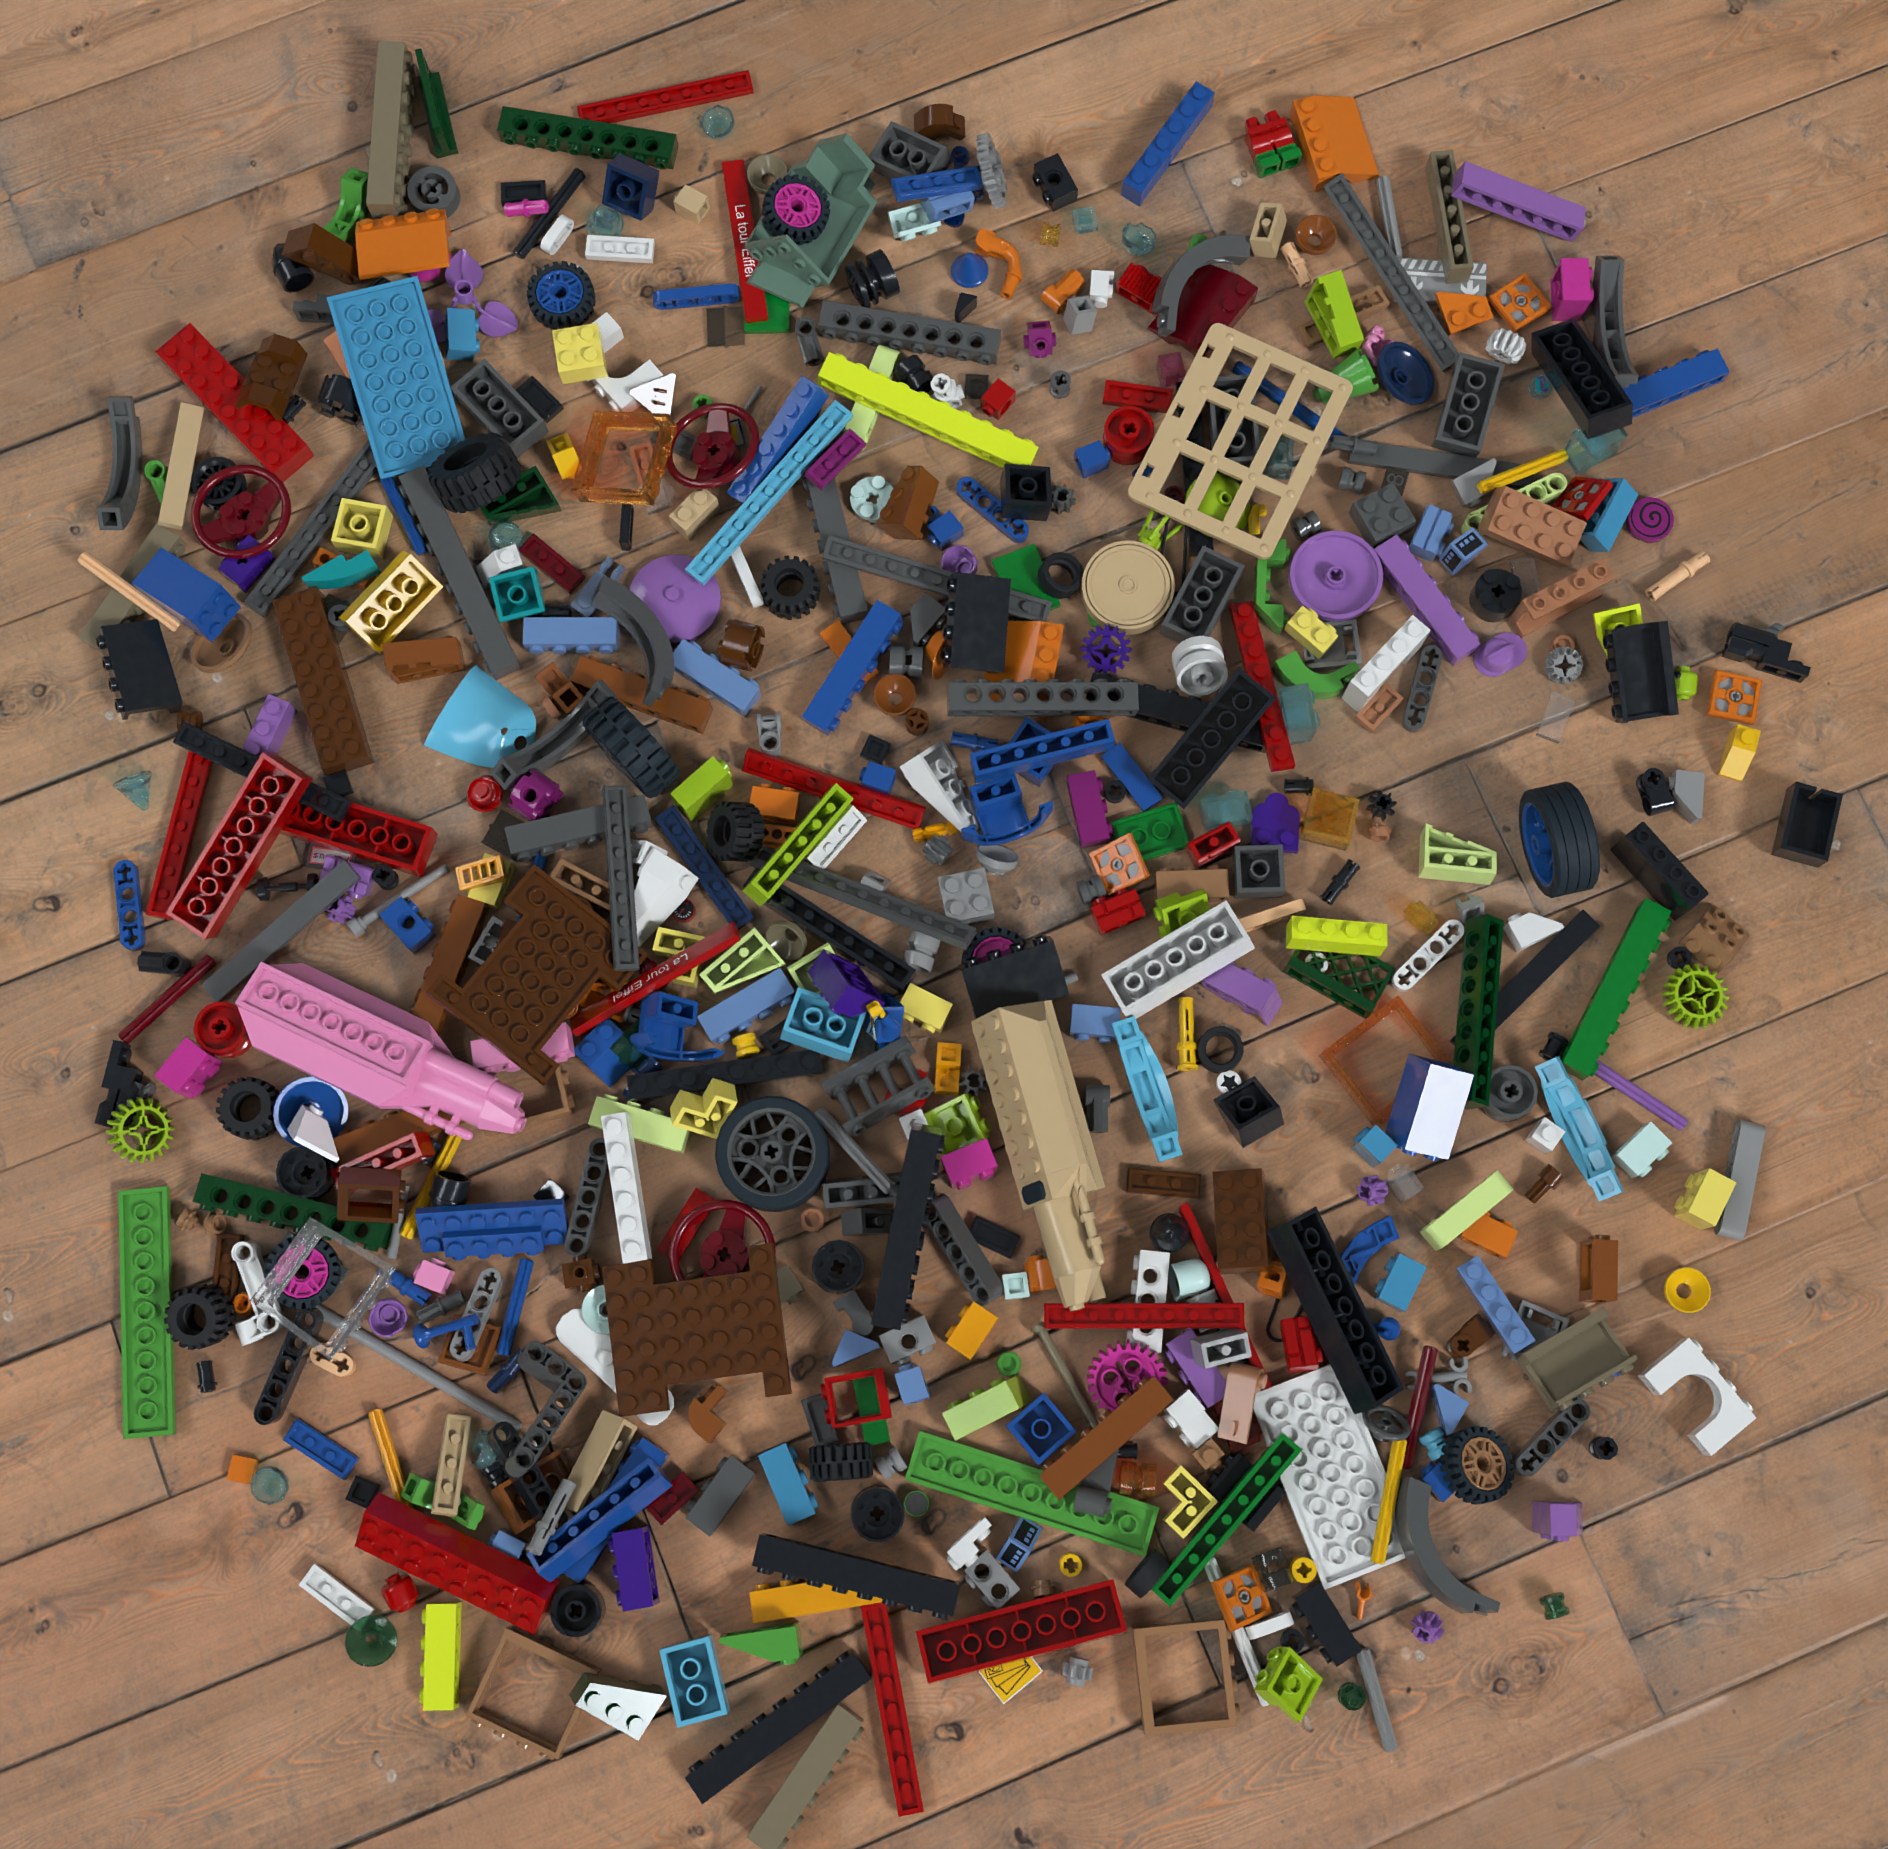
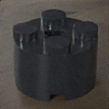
(339, 399)
(1498, 583)
(563, 1606)

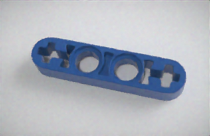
(696, 296)
(990, 511)
(133, 904)

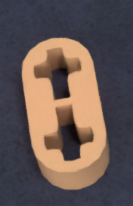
(331, 1366)

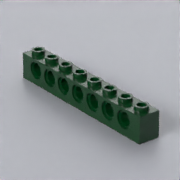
(600, 133)
(1478, 1004)
(210, 1188)

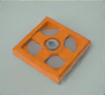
(1519, 302)
(1734, 697)
(1119, 864)
(1241, 1597)

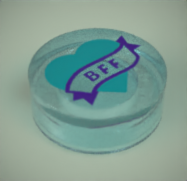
(1540, 387)

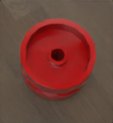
(1128, 434)
(221, 1030)

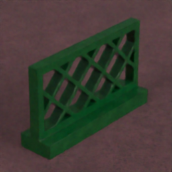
(436, 109)
(1334, 988)

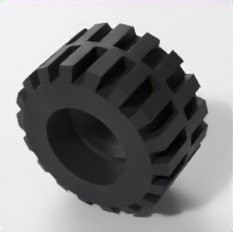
(787, 570)
(735, 831)
(231, 1104)
(182, 1320)
(840, 1461)

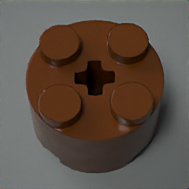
(741, 645)

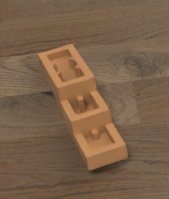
(1365, 305)

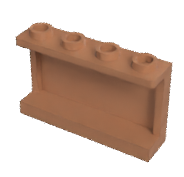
(1561, 598)

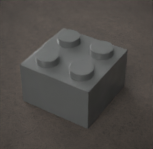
(1382, 516)
(1258, 871)

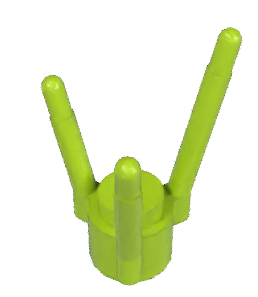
(1152, 536)

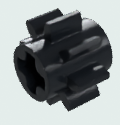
(1385, 800)

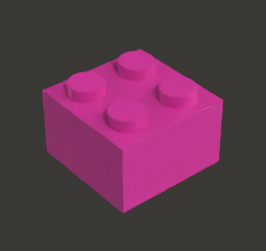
(1571, 289)
(188, 1069)
(969, 1164)

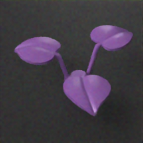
(463, 276)

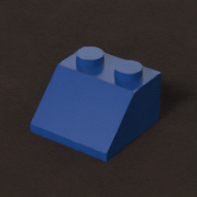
(597, 1055)

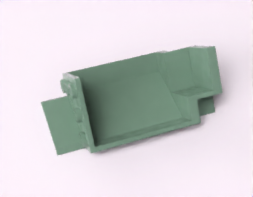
(795, 269)

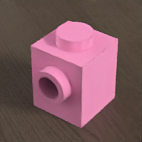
(433, 1275)

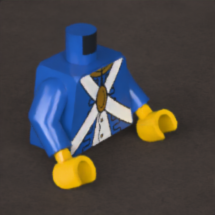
(884, 1022)

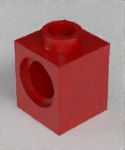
(997, 399)

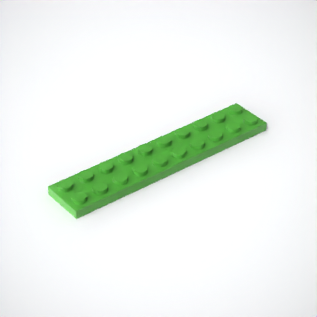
(144, 1295)
(1021, 1492)

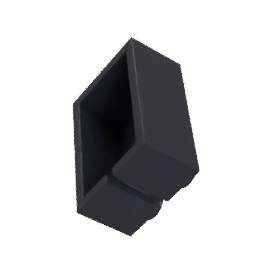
(1807, 824)

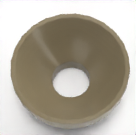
(765, 166)
(783, 944)

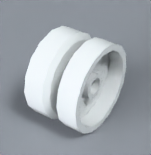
(1199, 665)

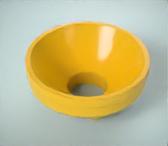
(1697, 1284)

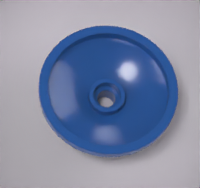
(310, 1091)

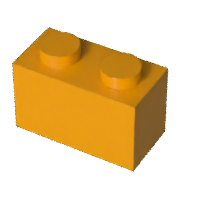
(971, 1330)

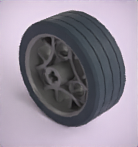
(732, 1141)

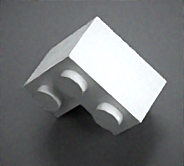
(1190, 1418)

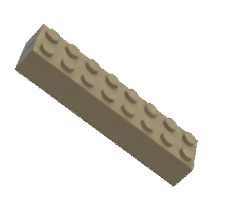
(391, 130)

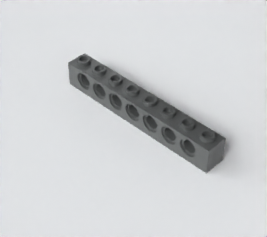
(900, 324)
(960, 706)

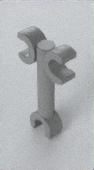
(1457, 1375)

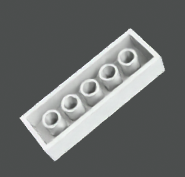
(1178, 961)

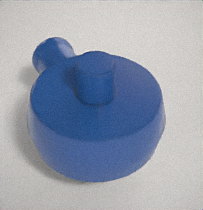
(1388, 1328)

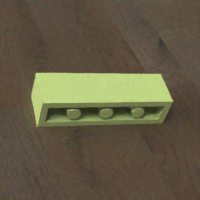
(647, 1126)

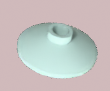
(592, 1310)

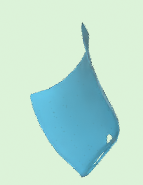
(474, 718)

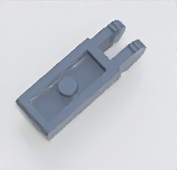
(583, 601)

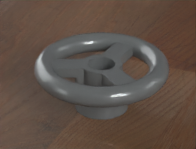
(1384, 1428)

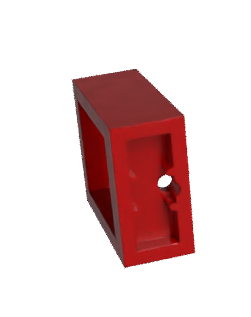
(882, 1391)

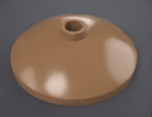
(225, 649)

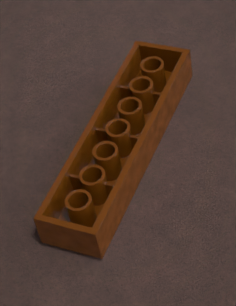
(322, 681)

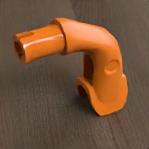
(991, 245)

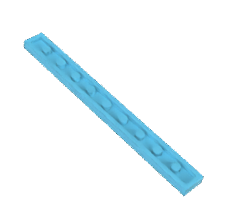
(769, 493)

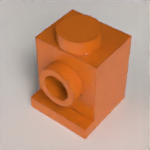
(1272, 1288)

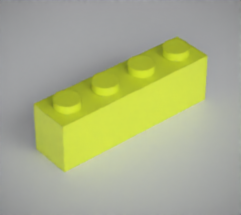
(1336, 936)
(441, 1656)

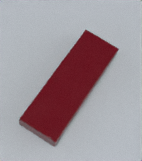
(551, 563)

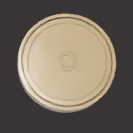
(1128, 587)

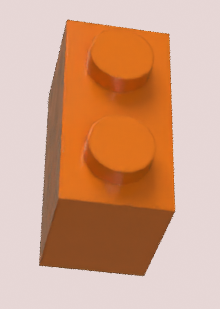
(776, 804)
(1490, 1235)

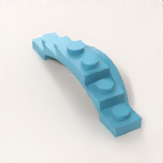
(1148, 1088)
(1582, 1132)

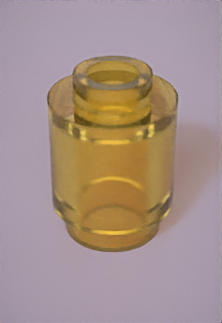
(1421, 916)

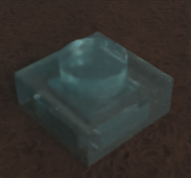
(1085, 220)

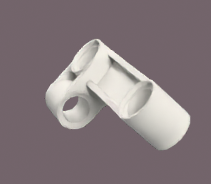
(252, 1274)

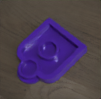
(1276, 824)

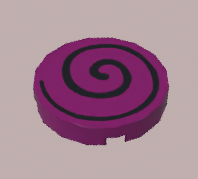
(1650, 520)

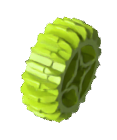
(1698, 1006)
(141, 1151)

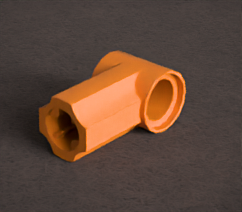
(1057, 295)

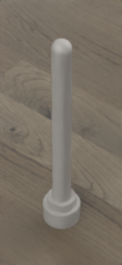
(360, 924)

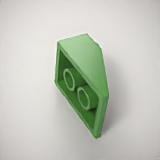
(772, 1642)

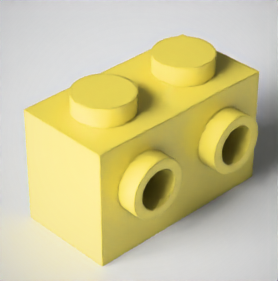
(1311, 632)

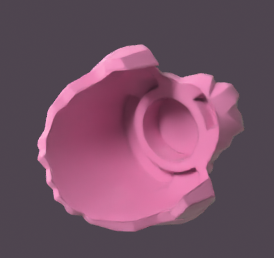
(1373, 344)

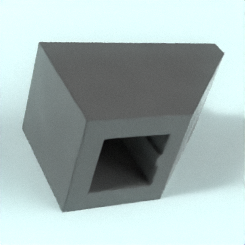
(925, 618)

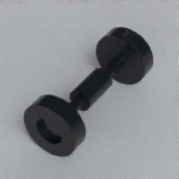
(264, 888)

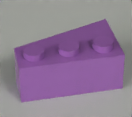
(1245, 990)
(1557, 1519)

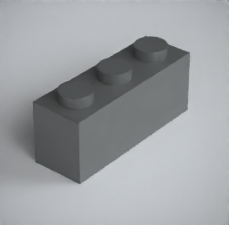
(720, 1494)

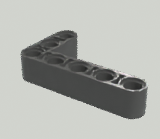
(551, 1412)

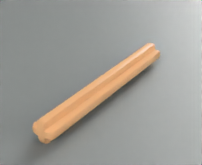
(129, 591)

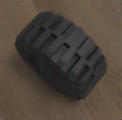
(474, 472)

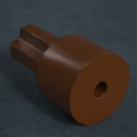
(1548, 1179)

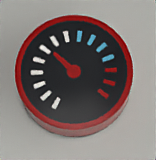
(684, 912)

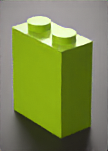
(702, 788)

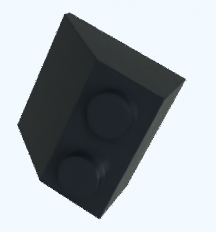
(1249, 1111)

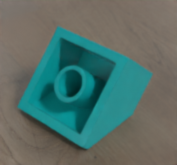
(517, 594)

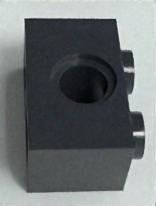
(1053, 170)

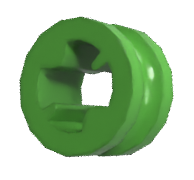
(700, 400)

